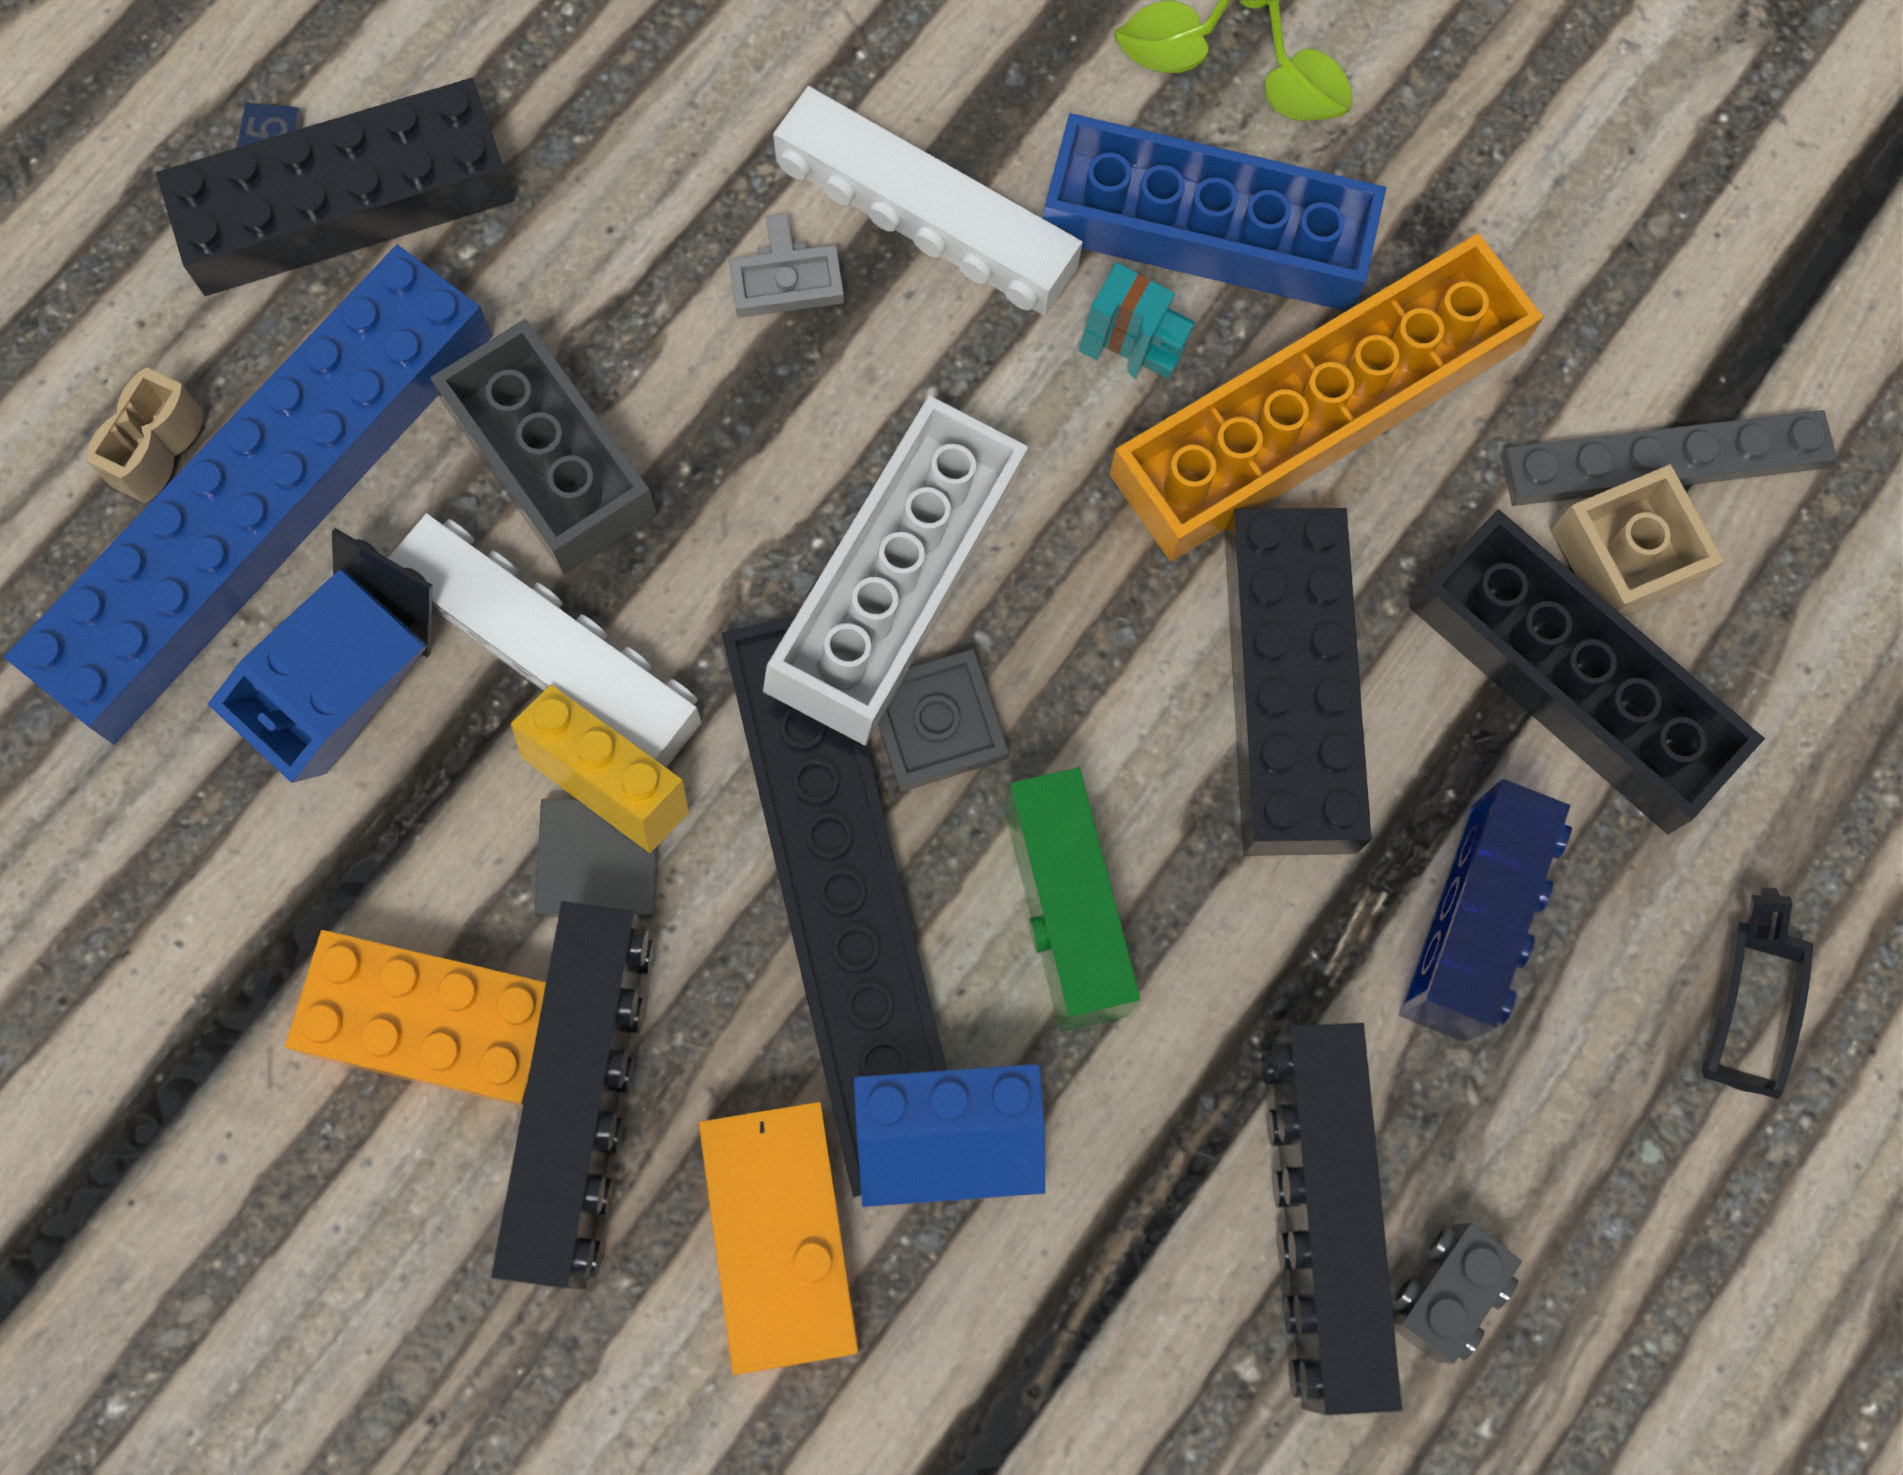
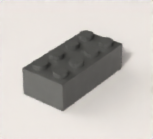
(545, 446)

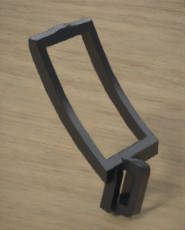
(1761, 937)

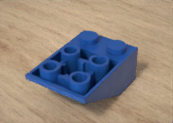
(318, 678)

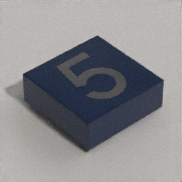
(267, 121)

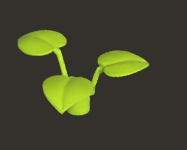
(1171, 40)

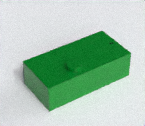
(1070, 900)

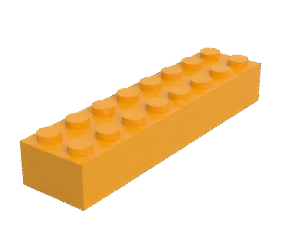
(1324, 396)

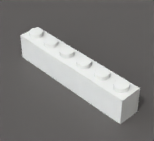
(926, 201)
(544, 642)

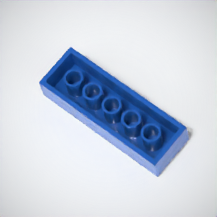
(1214, 212)

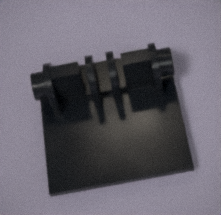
(397, 588)

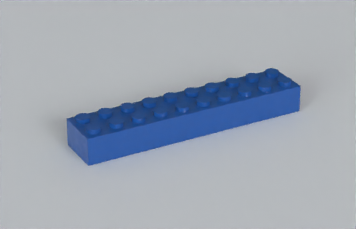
(249, 496)

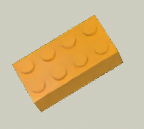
(418, 1018)

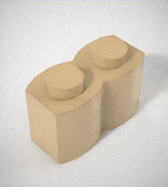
(151, 427)

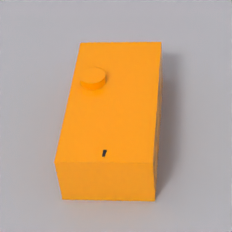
(778, 1238)

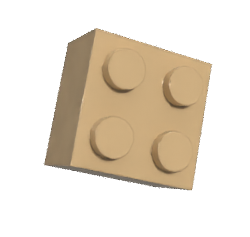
(1638, 542)

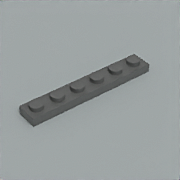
(1695, 452)

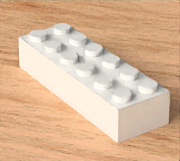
(894, 570)

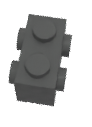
(1455, 1293)

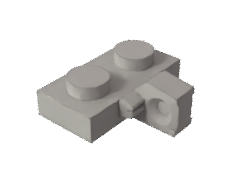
(785, 275)

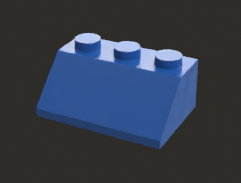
(950, 1135)

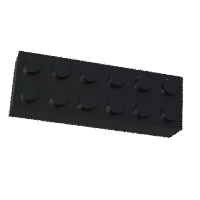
(334, 187)
(1586, 673)
(1296, 683)
(574, 1098)
(1331, 1221)

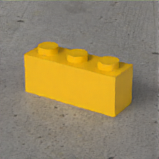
(600, 768)

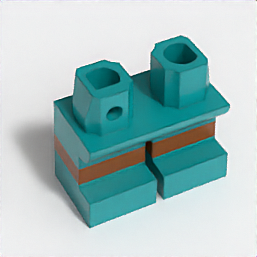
(1137, 323)

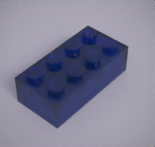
(1487, 912)

